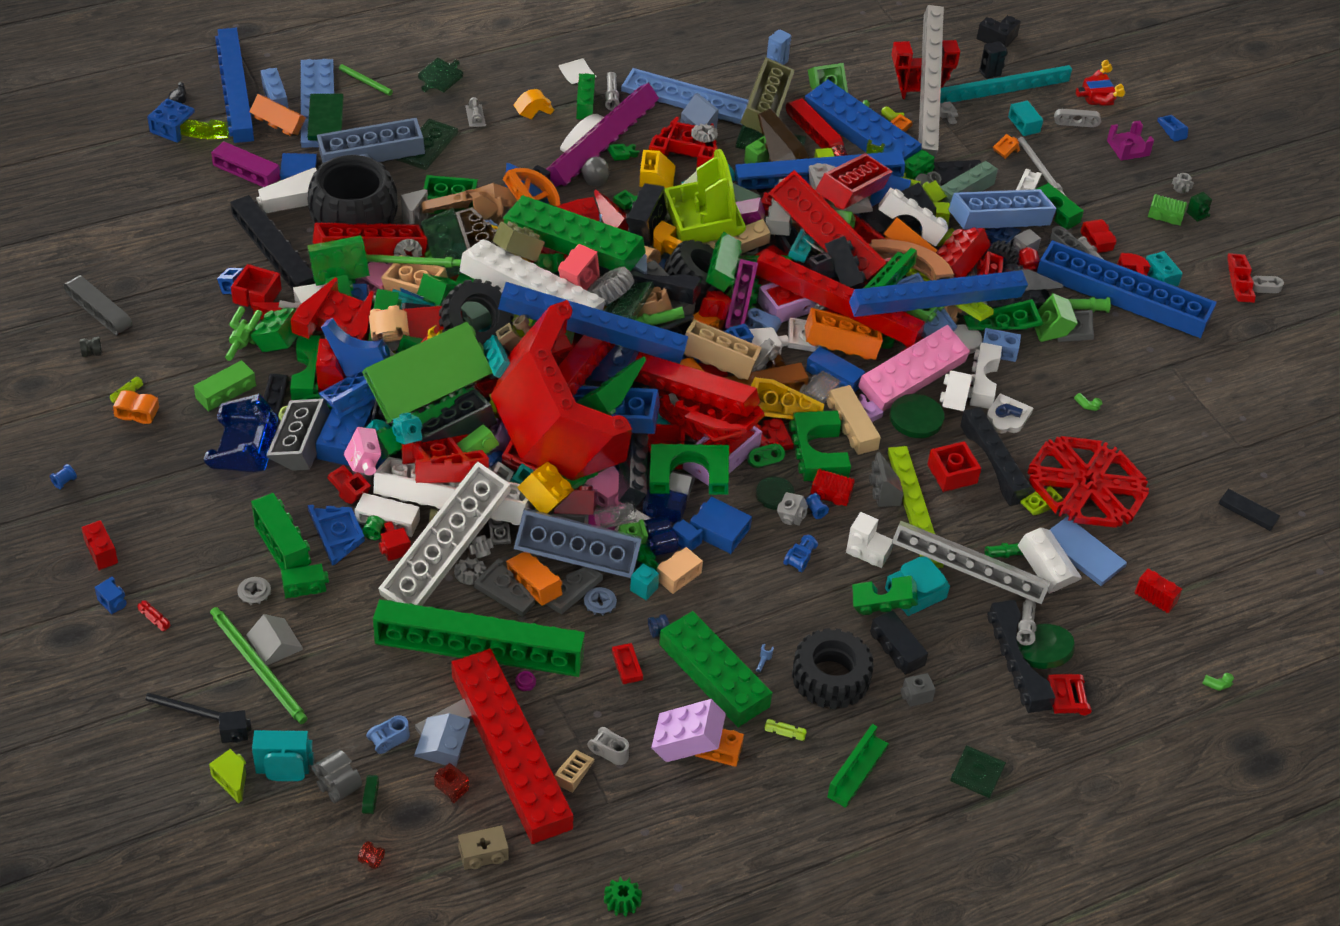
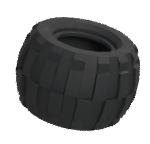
(352, 192)

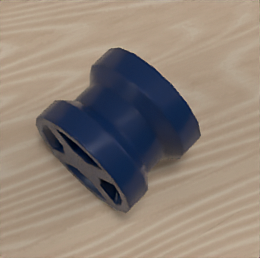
(656, 624)

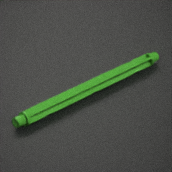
(258, 665)

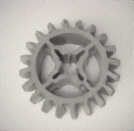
(612, 284)

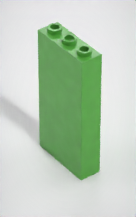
(427, 371)

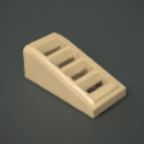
(566, 782)

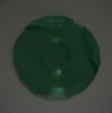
(772, 490)

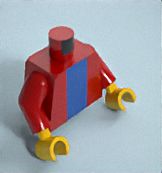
(1099, 89)

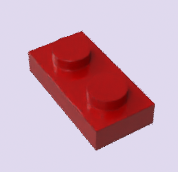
(627, 663)

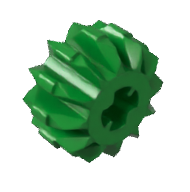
(622, 896)

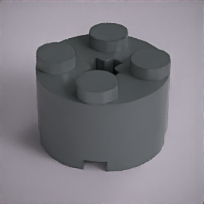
(337, 776)

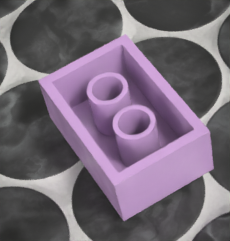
(688, 730)

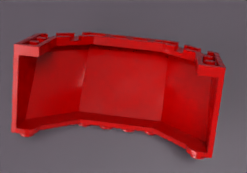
(542, 412)

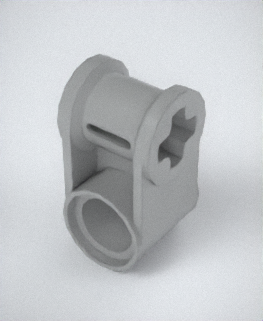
(610, 746)

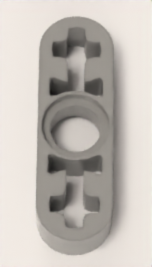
(1089, 122)

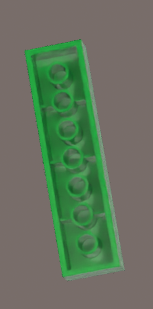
(565, 230)

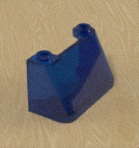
(246, 436)

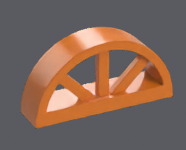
(513, 181)

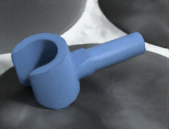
(765, 655)

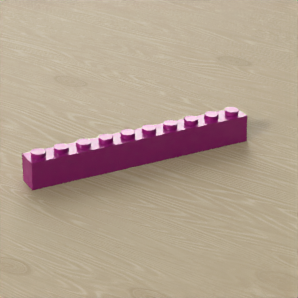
(602, 134)

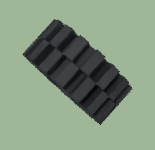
(1006, 251)

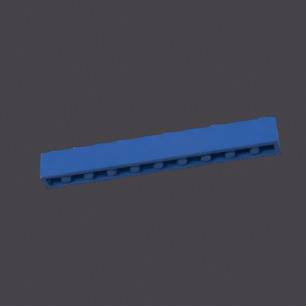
(234, 85)
(767, 174)
(937, 293)
(597, 323)

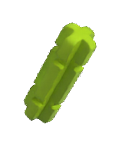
(135, 383)
(785, 729)

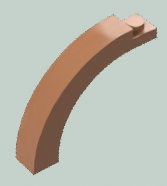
(926, 261)

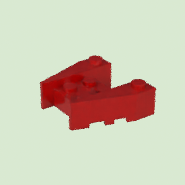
(909, 69)
(678, 139)
(329, 303)
(441, 460)

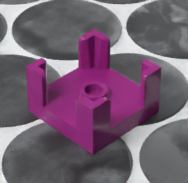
(1130, 144)

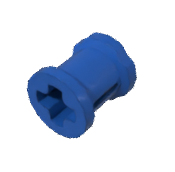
(63, 476)
(817, 507)

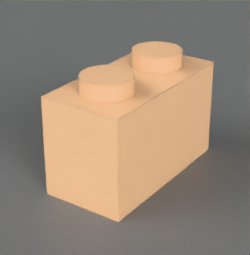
(679, 570)

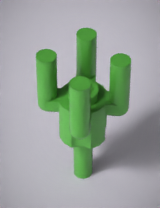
(242, 331)

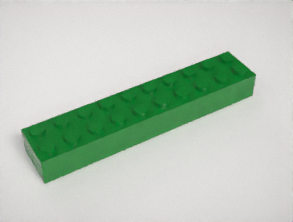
(465, 634)

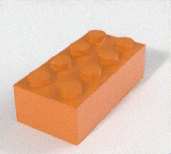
(842, 334)

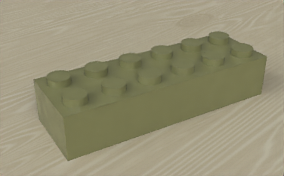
(767, 93)

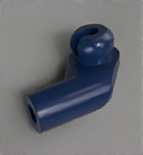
(1007, 409)

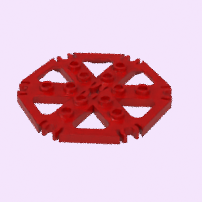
(1098, 489)

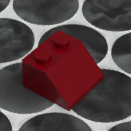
(579, 502)

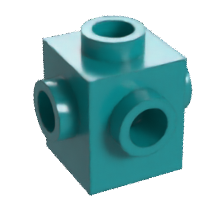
(407, 428)

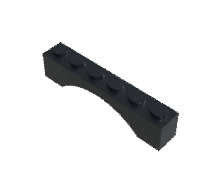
(819, 263)
(678, 287)
(1010, 478)
(1034, 689)

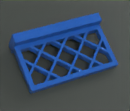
(352, 396)

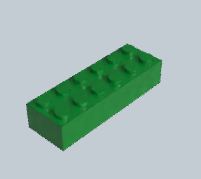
(715, 668)

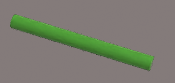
(368, 81)

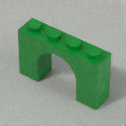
(815, 425)
(668, 456)

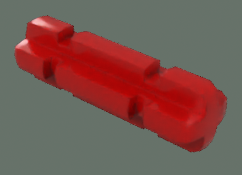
(154, 615)

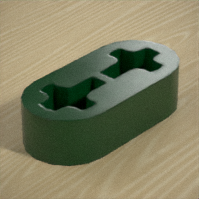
(370, 794)

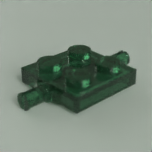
(440, 75)

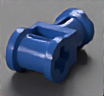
(800, 554)

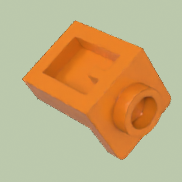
(1006, 146)

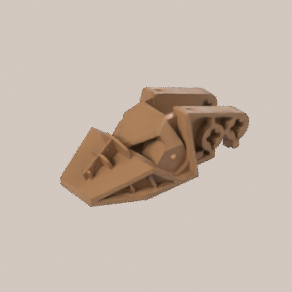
(489, 201)

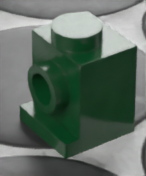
(1199, 206)

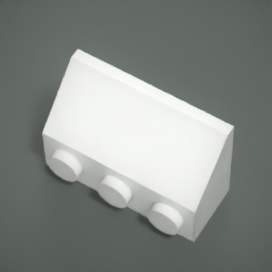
(1048, 559)

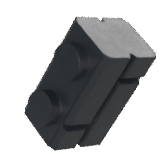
(993, 59)

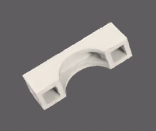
(896, 204)
(983, 390)

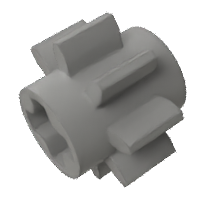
(1182, 183)
(480, 546)

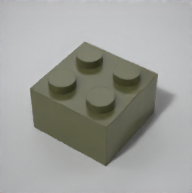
(519, 240)

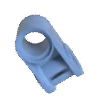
(763, 320)
(388, 735)

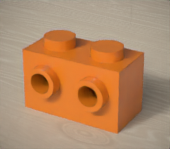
(729, 748)

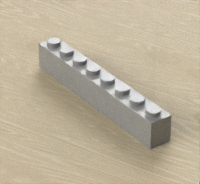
(971, 562)

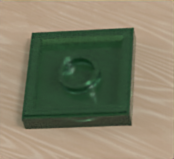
(978, 771)

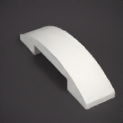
(580, 130)

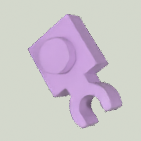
(871, 408)

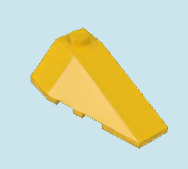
(782, 401)

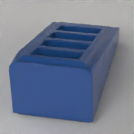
(1175, 129)

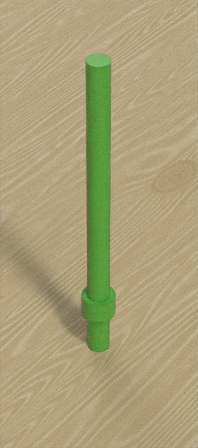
(448, 262)

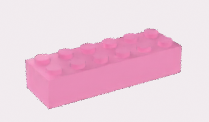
(914, 368)

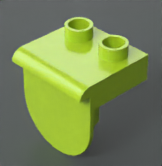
(707, 206)

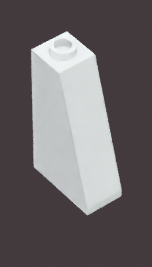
(286, 193)

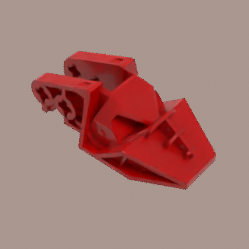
(707, 421)

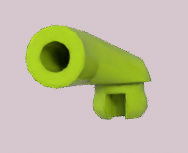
(889, 114)

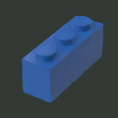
(835, 366)

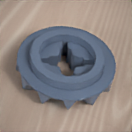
(606, 596)

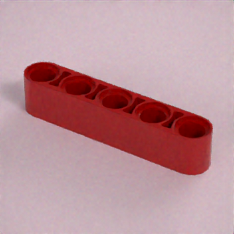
(813, 124)

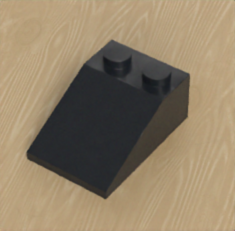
(1034, 280)

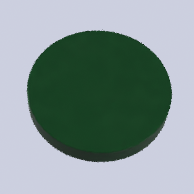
(917, 416)
(1051, 647)

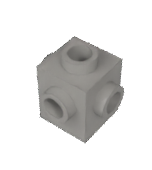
(792, 509)

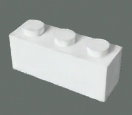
(389, 510)

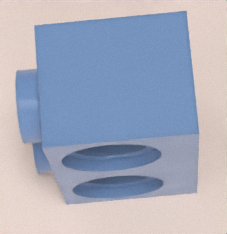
(1009, 342)

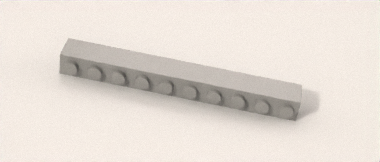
(931, 79)

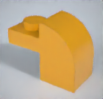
(531, 102)
(665, 238)

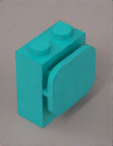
(931, 583)
(282, 754)

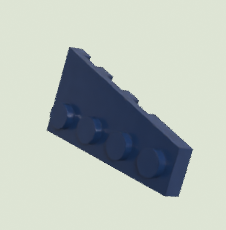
(612, 363)

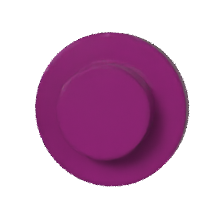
(525, 681)

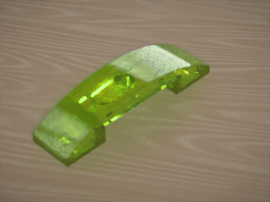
(212, 130)

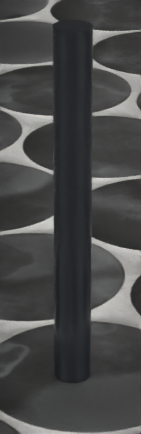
(183, 706)

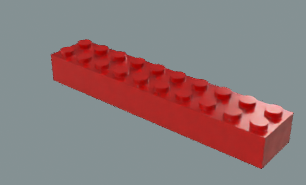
(512, 746)

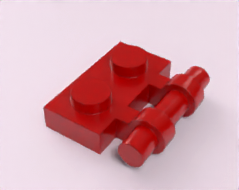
(776, 433)

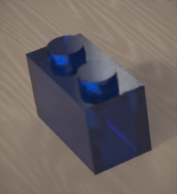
(669, 505)

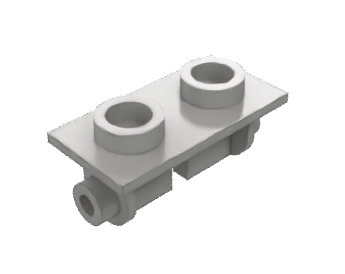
(475, 113)
(768, 353)

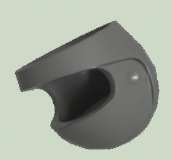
(595, 171)

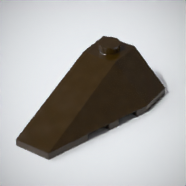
(779, 139)
(474, 227)

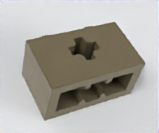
(483, 847)

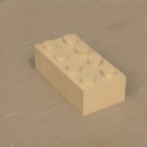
(721, 349)

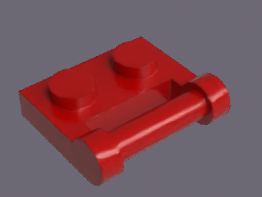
(1064, 695)

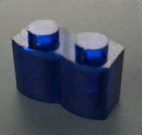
(661, 536)

